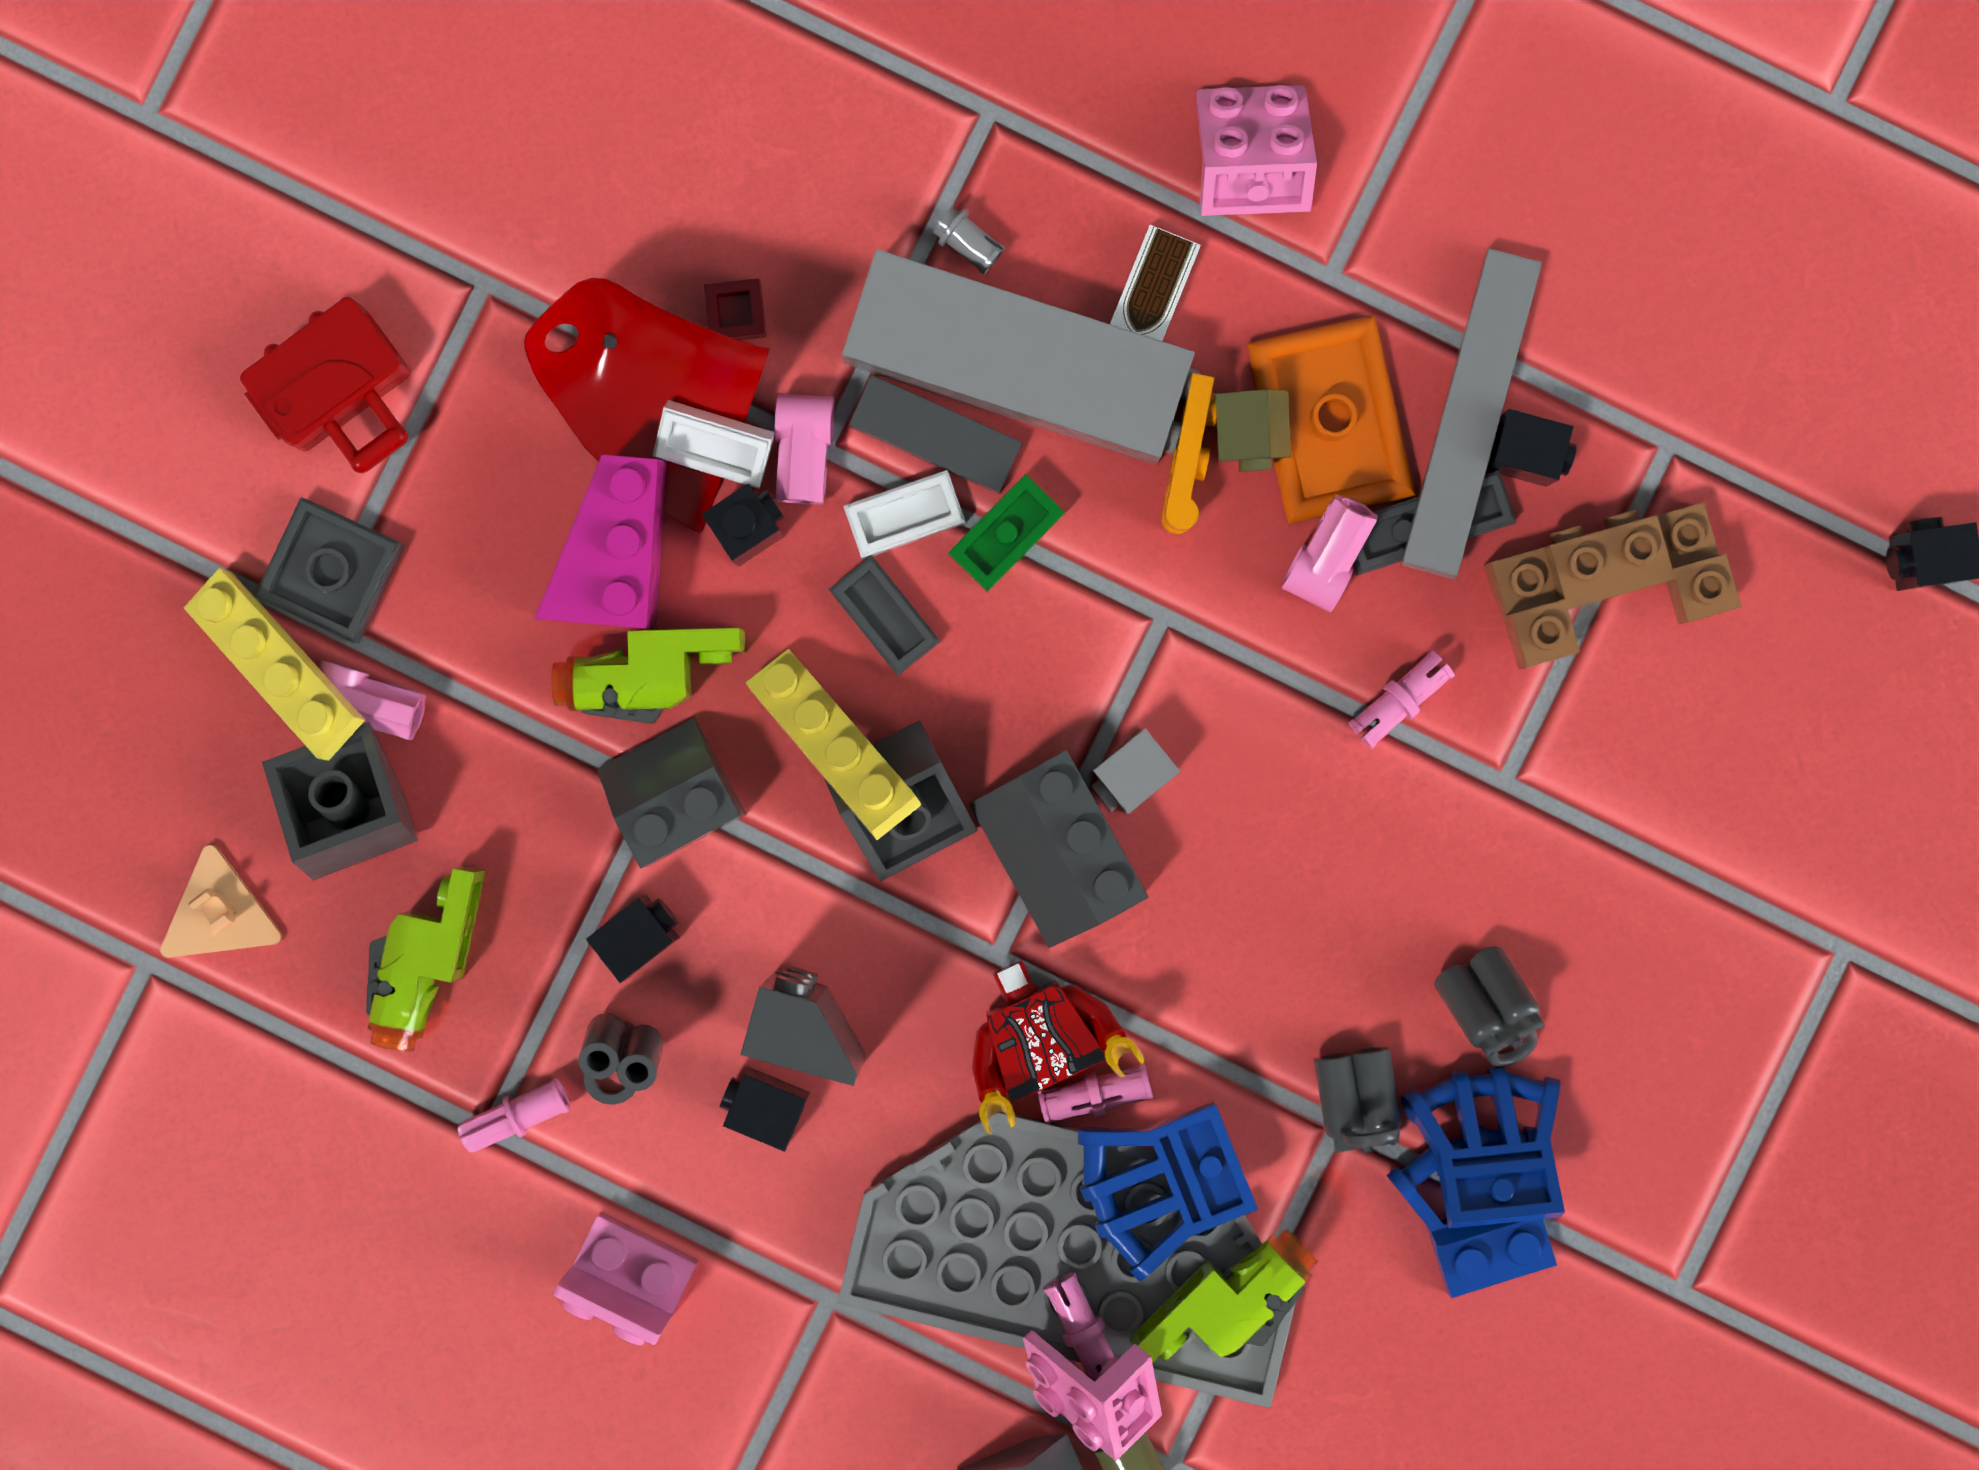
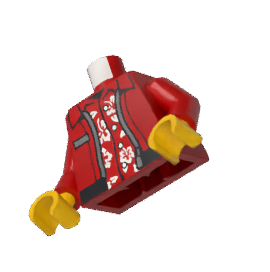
(1040, 1040)

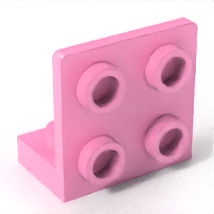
(1255, 150)
(626, 1280)
(1103, 1412)

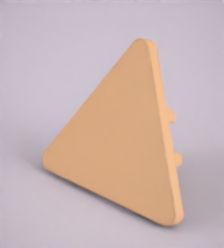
(217, 912)

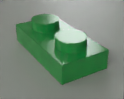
(1006, 533)

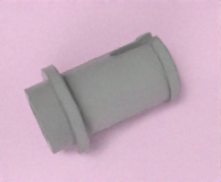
(968, 239)

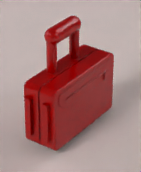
(328, 378)

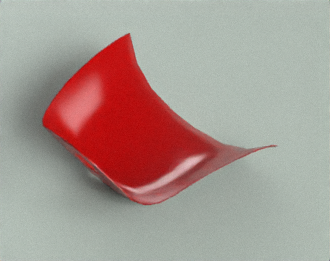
(619, 393)

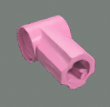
(803, 432)
(1325, 564)
(383, 705)

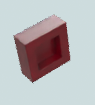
(736, 309)

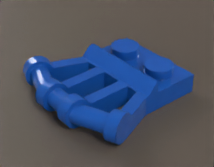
(1199, 1169)
(1499, 1180)
(1476, 1254)

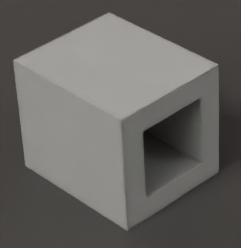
(1133, 773)

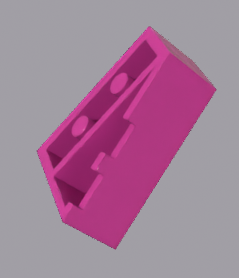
(613, 548)

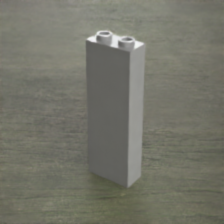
(1019, 358)

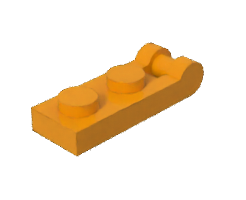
(1189, 458)

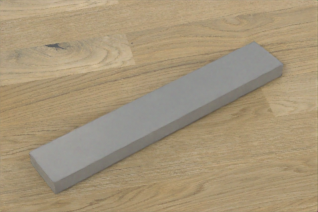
(1471, 414)

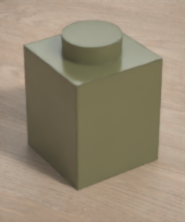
(1253, 428)

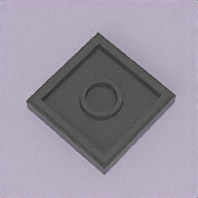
(329, 570)

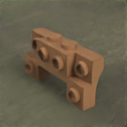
(1625, 557)

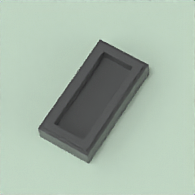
(884, 615)

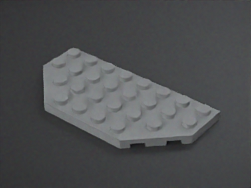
(999, 1215)

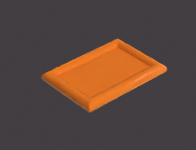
(1340, 417)

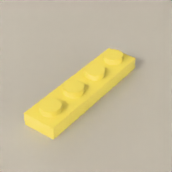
(274, 664)
(833, 744)

